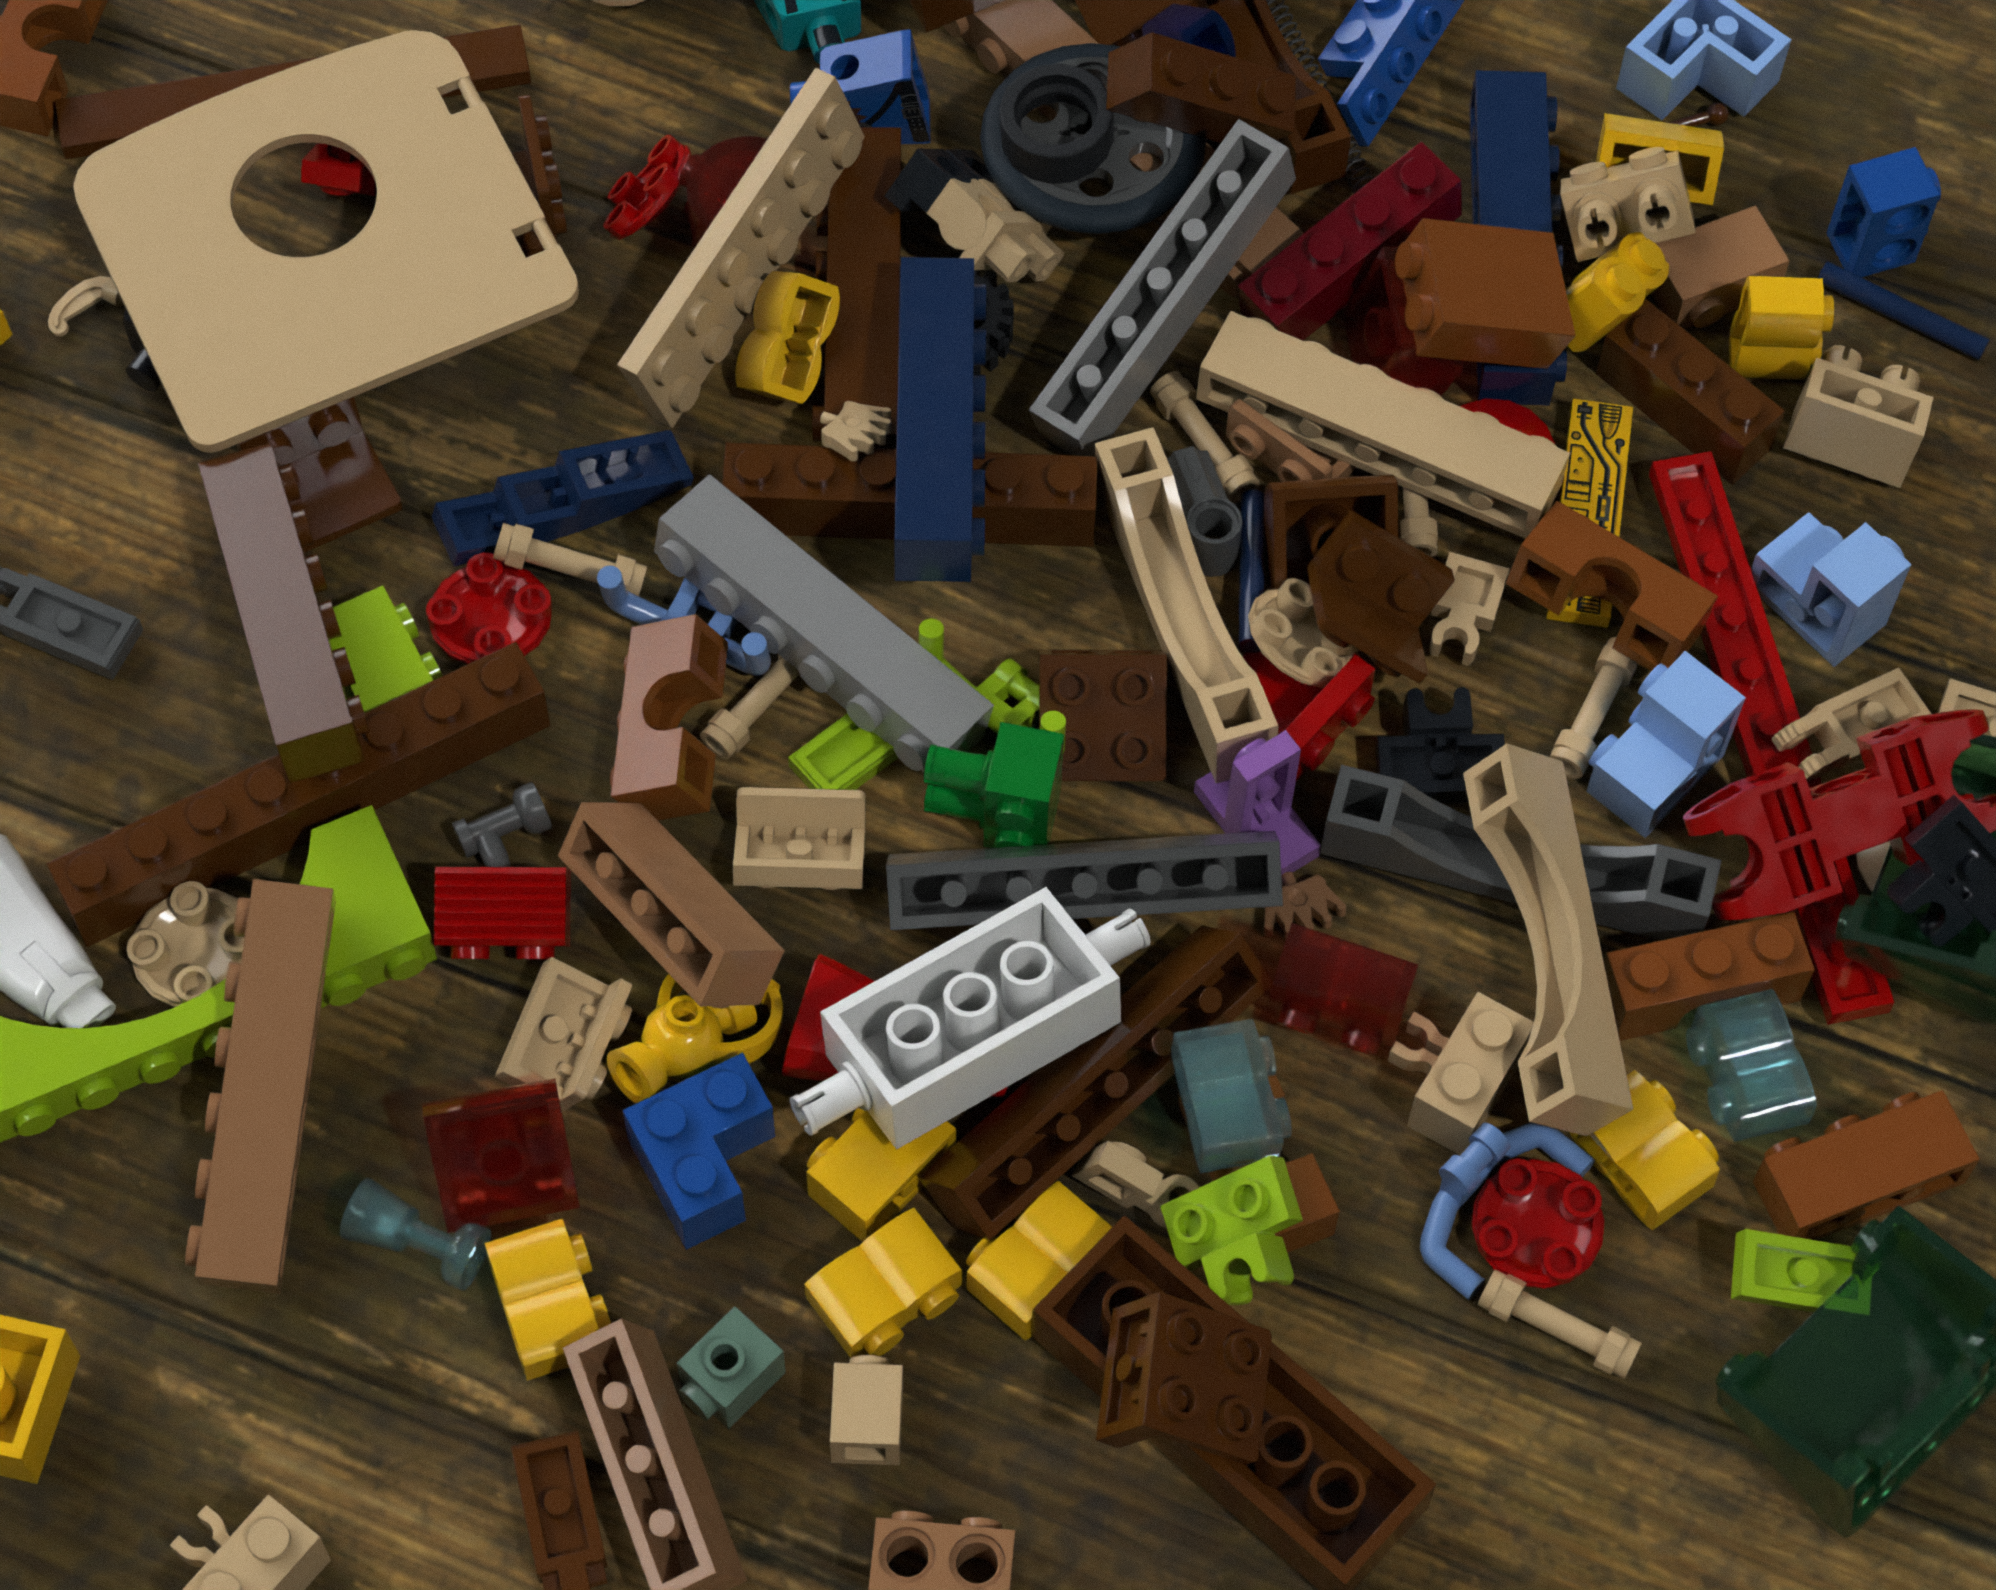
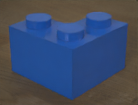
(689, 1136)

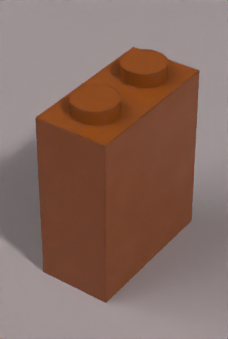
(1484, 293)

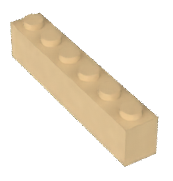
(1384, 424)

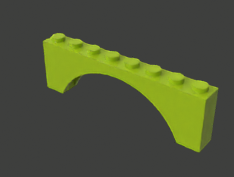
(373, 939)

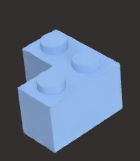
(1706, 46)
(1831, 586)
(1670, 747)

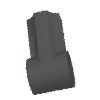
(1207, 511)

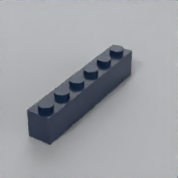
(1513, 190)
(936, 420)

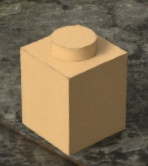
(866, 1411)

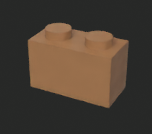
(1712, 267)

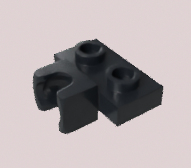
(1435, 747)
(1955, 874)

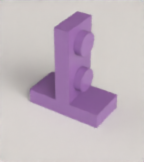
(1262, 797)

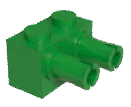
(1006, 791)

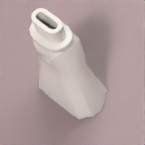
(40, 956)

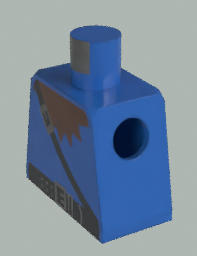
(881, 83)

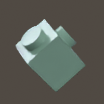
(729, 1369)

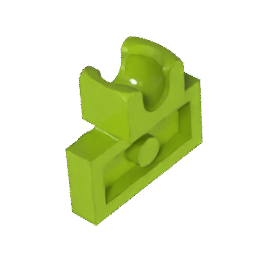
(1233, 1228)

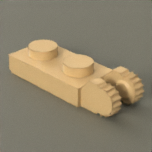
(1848, 716)

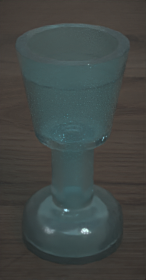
(389, 1222)

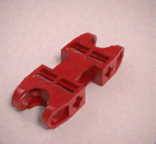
(1802, 829)

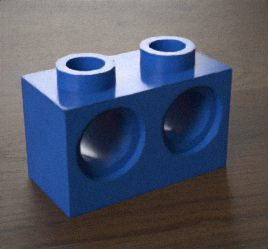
(1883, 212)

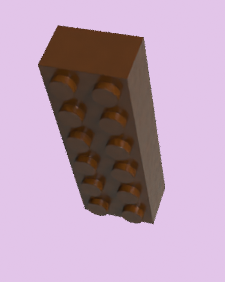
(1323, 1480)

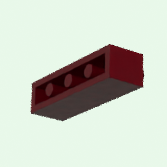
(1329, 261)

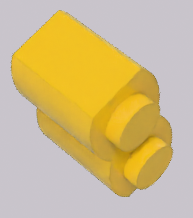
(1614, 288)
(790, 324)
(1779, 327)
(1652, 1155)
(1033, 1255)
(885, 1285)
(545, 1294)

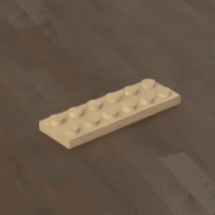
(741, 248)

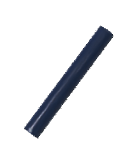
(1903, 311)
(1251, 563)

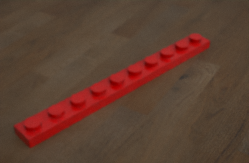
(1748, 660)

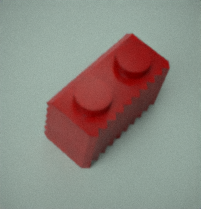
(502, 909)

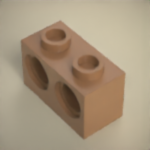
(943, 1549)

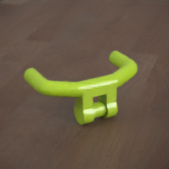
(1007, 681)

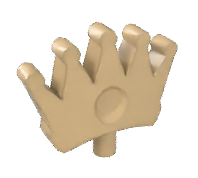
(856, 429)

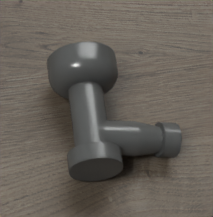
(484, 833)

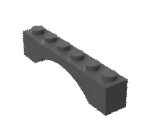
(1405, 832)

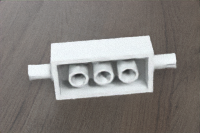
(970, 1018)

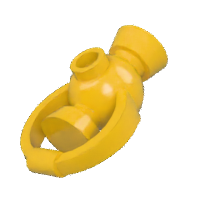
(688, 1039)

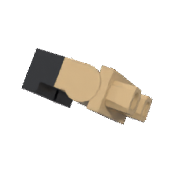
(975, 214)

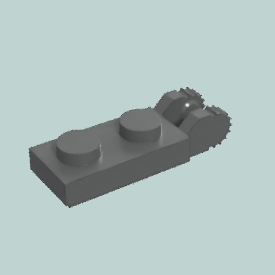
(66, 623)

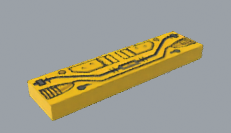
(1595, 485)

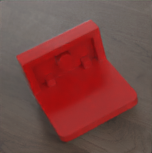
(1313, 713)

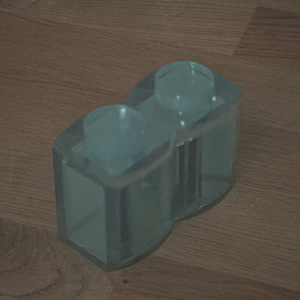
(1752, 1065)
(1228, 1094)

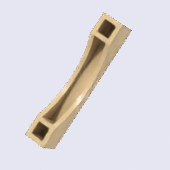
(1152, 531)
(1574, 1054)

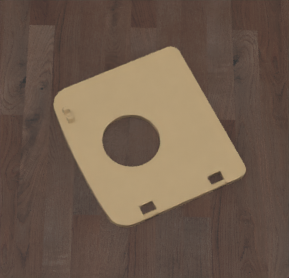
(276, 337)

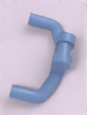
(749, 657)
(1466, 1173)

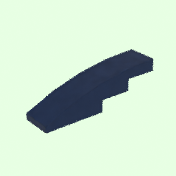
(560, 500)

